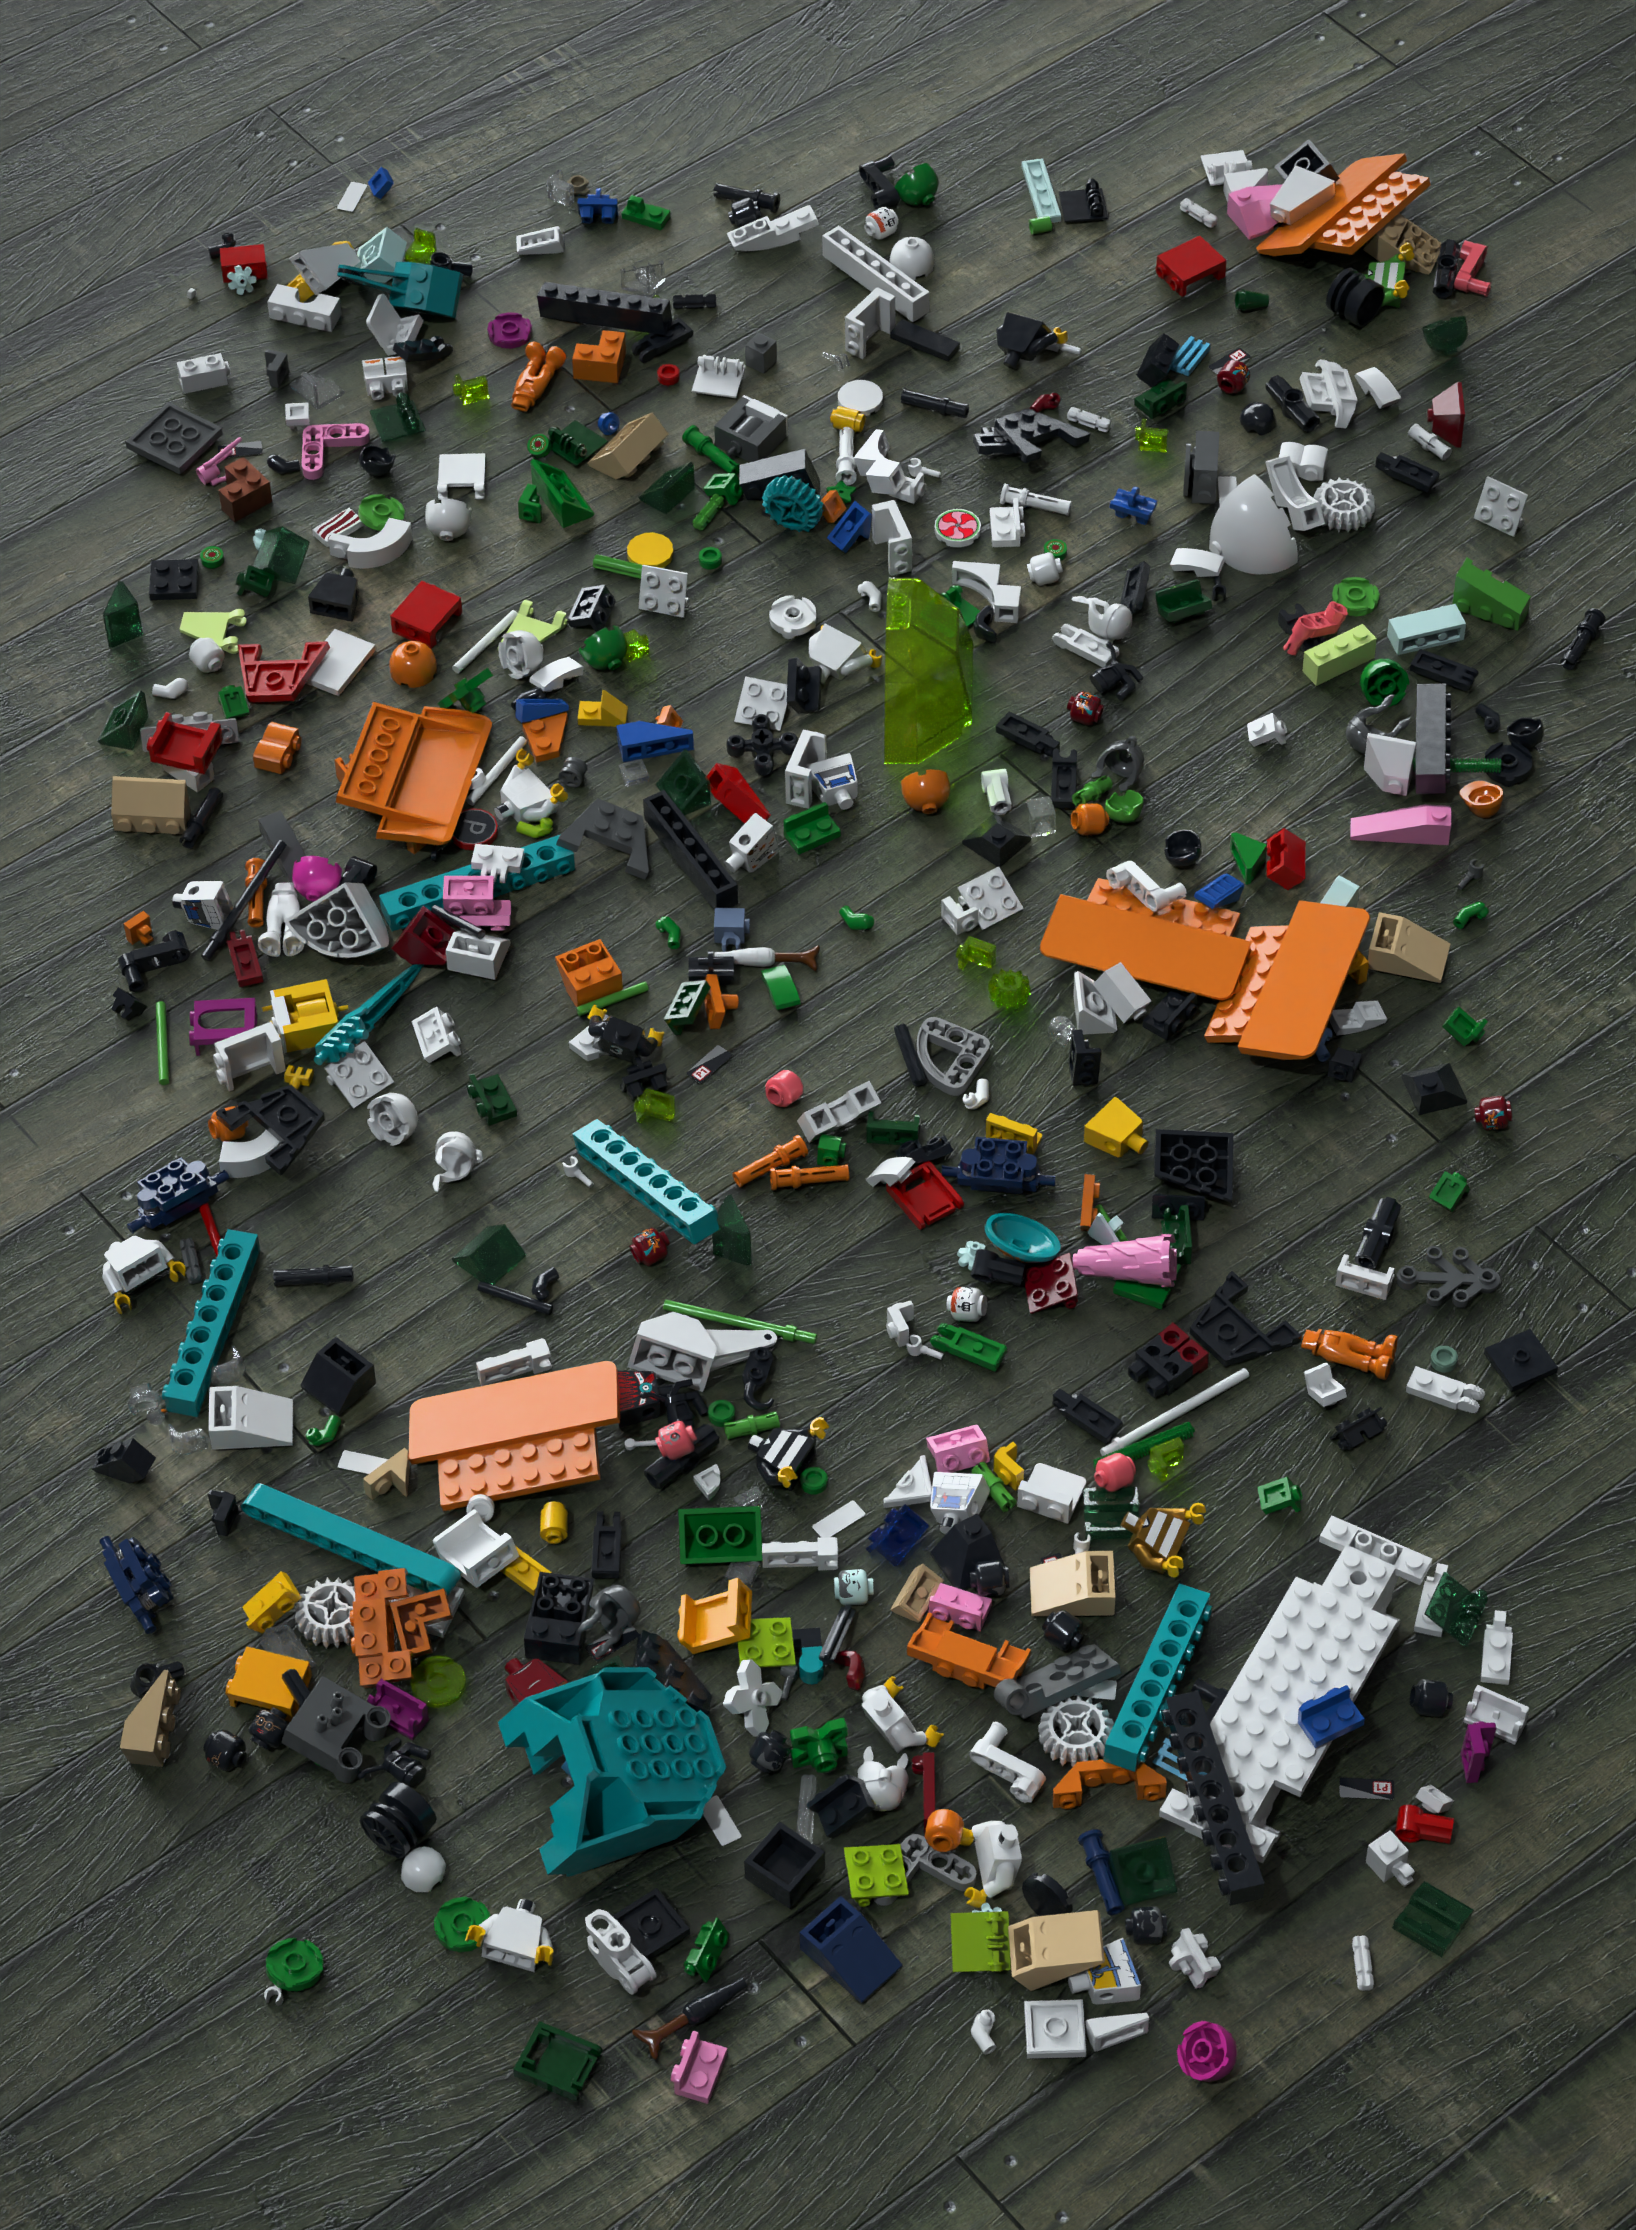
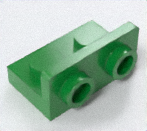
(810, 828)

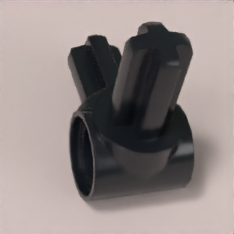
(444, 261)
(152, 1672)

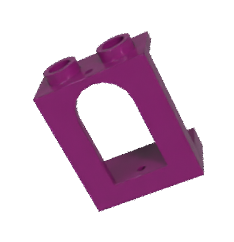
(204, 1036)

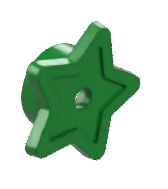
(843, 490)

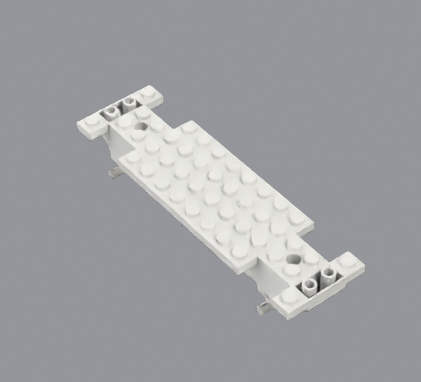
(1310, 1646)

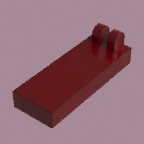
(925, 1766)

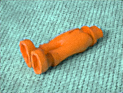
(529, 385)
(1352, 1350)

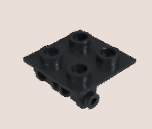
(1084, 204)

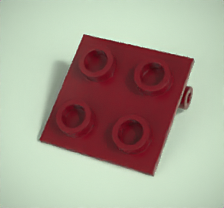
(1051, 1284)

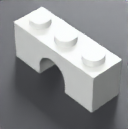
(319, 314)
(840, 1112)

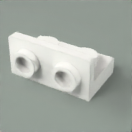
(1006, 525)
(436, 1034)

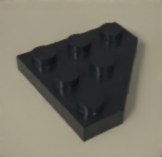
(671, 1670)

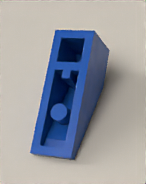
(648, 740)

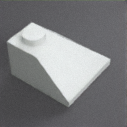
(1390, 762)

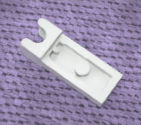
(515, 1362)
(802, 1554)

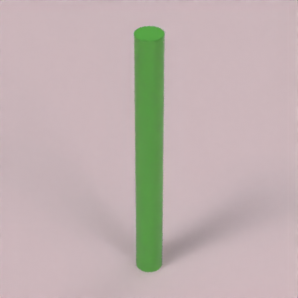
(162, 1045)

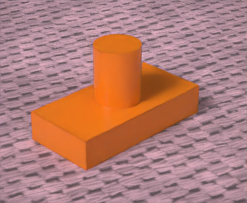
(717, 1003)

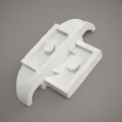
(1330, 391)

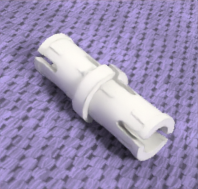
(1430, 442)

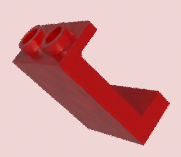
(1189, 264)
(424, 613)
(184, 745)

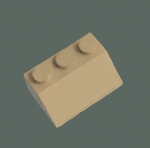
(630, 447)
(150, 805)

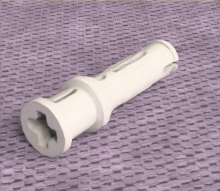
(846, 462)
(1029, 499)

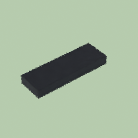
(925, 340)

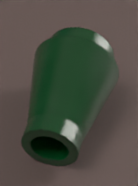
(1250, 300)

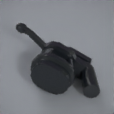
(1109, 676)
(677, 1405)
(400, 1765)

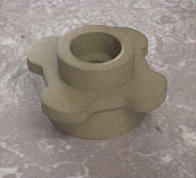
(579, 184)

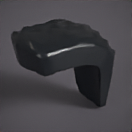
(981, 624)

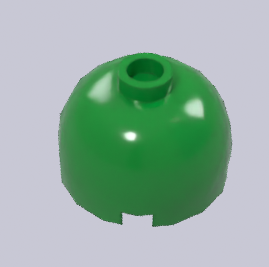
(919, 186)
(605, 649)
(1383, 679)

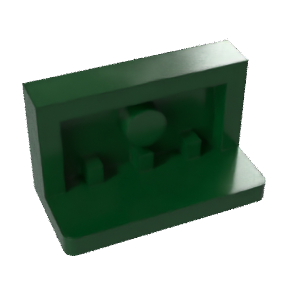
(1182, 601)

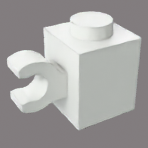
(1389, 1858)

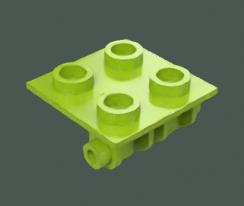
(769, 1643)
(875, 1872)
(980, 1941)

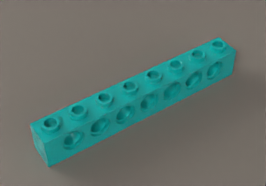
(541, 862)
(646, 1181)
(211, 1322)
(1157, 1677)

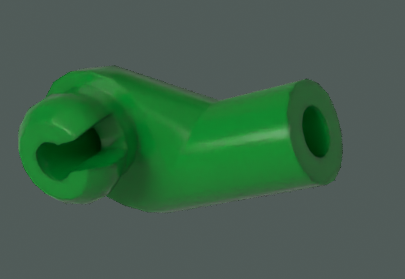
(856, 921)
(673, 930)
(320, 1437)

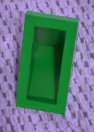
(1248, 855)

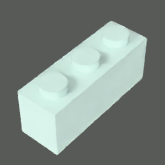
(1426, 629)

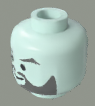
(853, 1587)

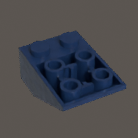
(849, 1950)

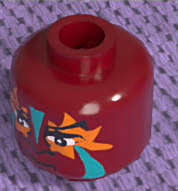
(1233, 376)
(1085, 708)
(1494, 1113)
(649, 1246)

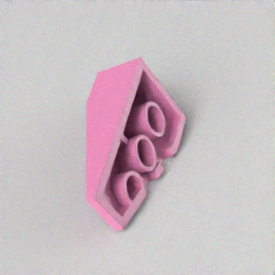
(1251, 209)
(1408, 825)

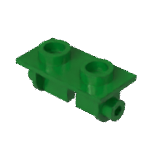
(712, 1940)

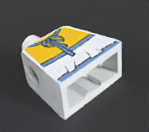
(1111, 1980)

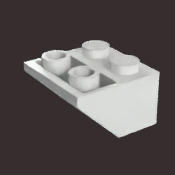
(475, 955)

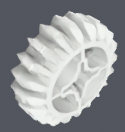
(1340, 501)
(320, 1604)
(1074, 1720)

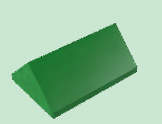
(559, 494)
(720, 1535)

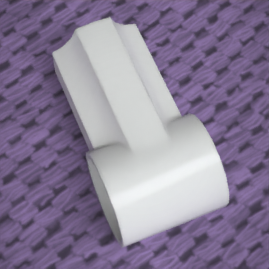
(996, 787)

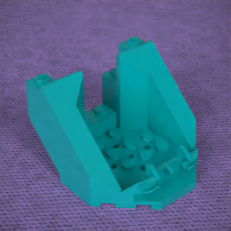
(617, 1794)

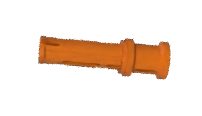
(255, 906)
(779, 1157)
(796, 1176)

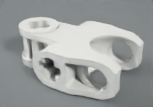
(617, 1953)

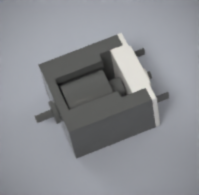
(751, 429)

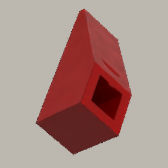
(735, 793)

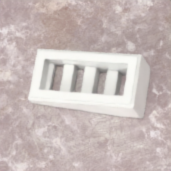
(548, 242)
(1115, 2029)

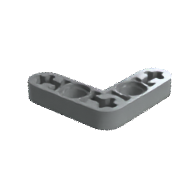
(923, 1858)

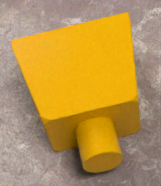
(1116, 1130)

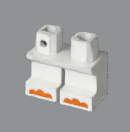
(378, 383)

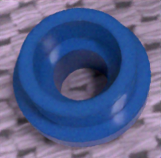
(608, 423)

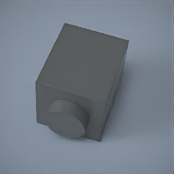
(761, 353)

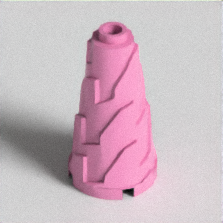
(1138, 1260)

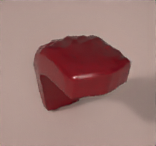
(856, 1671)

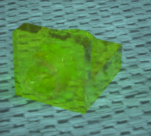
(422, 247)
(470, 390)
(1151, 438)
(636, 645)
(977, 952)
(654, 1104)
(1165, 1455)

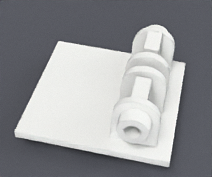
(1223, 163)
(718, 377)
(1501, 506)
(663, 591)
(762, 698)
(991, 897)
(358, 1075)

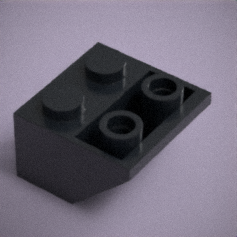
(338, 1376)

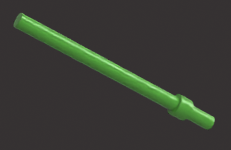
(789, 1333)

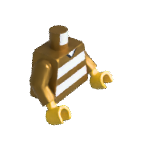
(1160, 1535)

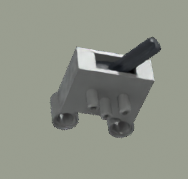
(328, 1722)

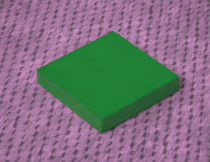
(1145, 1293)

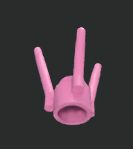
(209, 471)

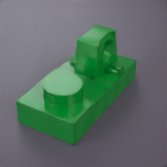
(645, 214)

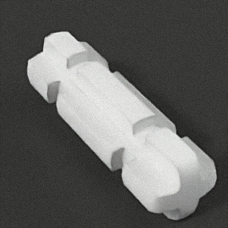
(1198, 213)
(1089, 419)
(1363, 1963)

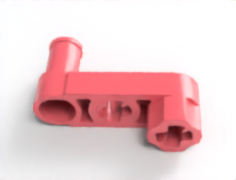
(1474, 256)
(1316, 625)

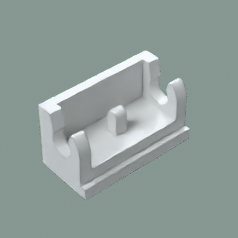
(1364, 1279)
(1505, 1713)

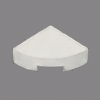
(708, 1481)

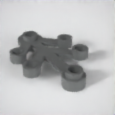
(1451, 1277)

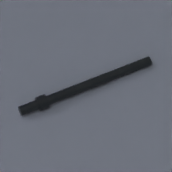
(219, 937)

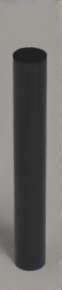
(458, 922)
(515, 1297)

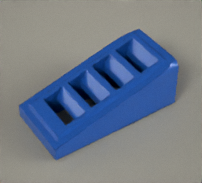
(534, 709)
(1220, 891)

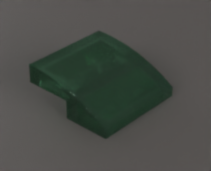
(1106, 1511)
(1432, 1919)

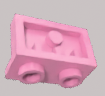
(469, 895)
(959, 1449)
(960, 1606)
(698, 2068)

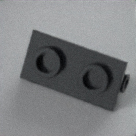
(1161, 1202)
(1349, 1433)

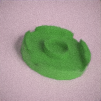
(377, 509)
(1356, 595)

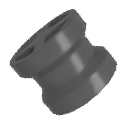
(572, 772)

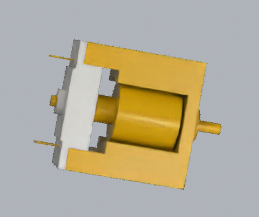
(303, 1014)

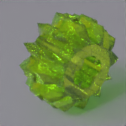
(1009, 989)

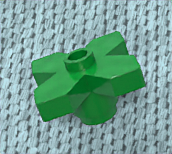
(468, 693)
(819, 1746)

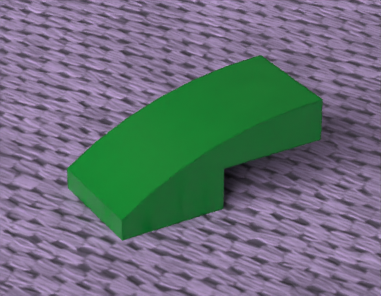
(780, 987)

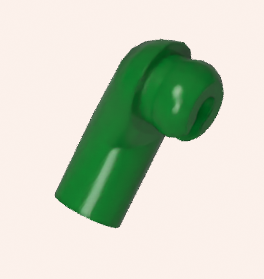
(1468, 911)

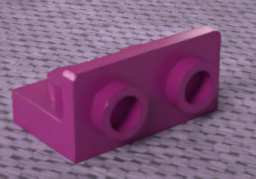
(1475, 1747)

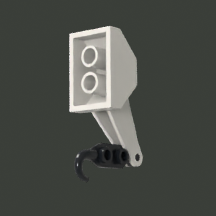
(684, 1350)

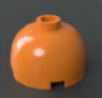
(412, 664)
(926, 791)

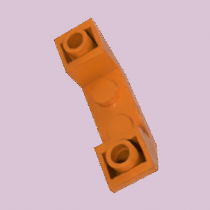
(1068, 1792)

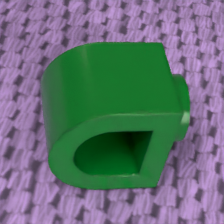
(830, 1150)

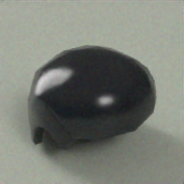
(1258, 417)
(376, 460)
(1526, 732)
(1183, 848)

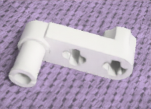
(1143, 887)
(1025, 1777)

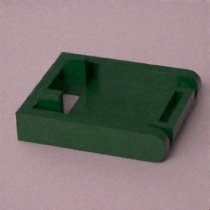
(564, 2063)

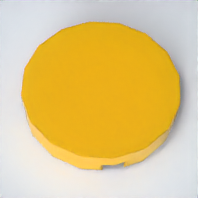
(650, 550)

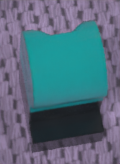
(810, 1645)

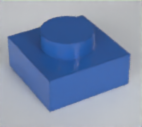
(380, 183)

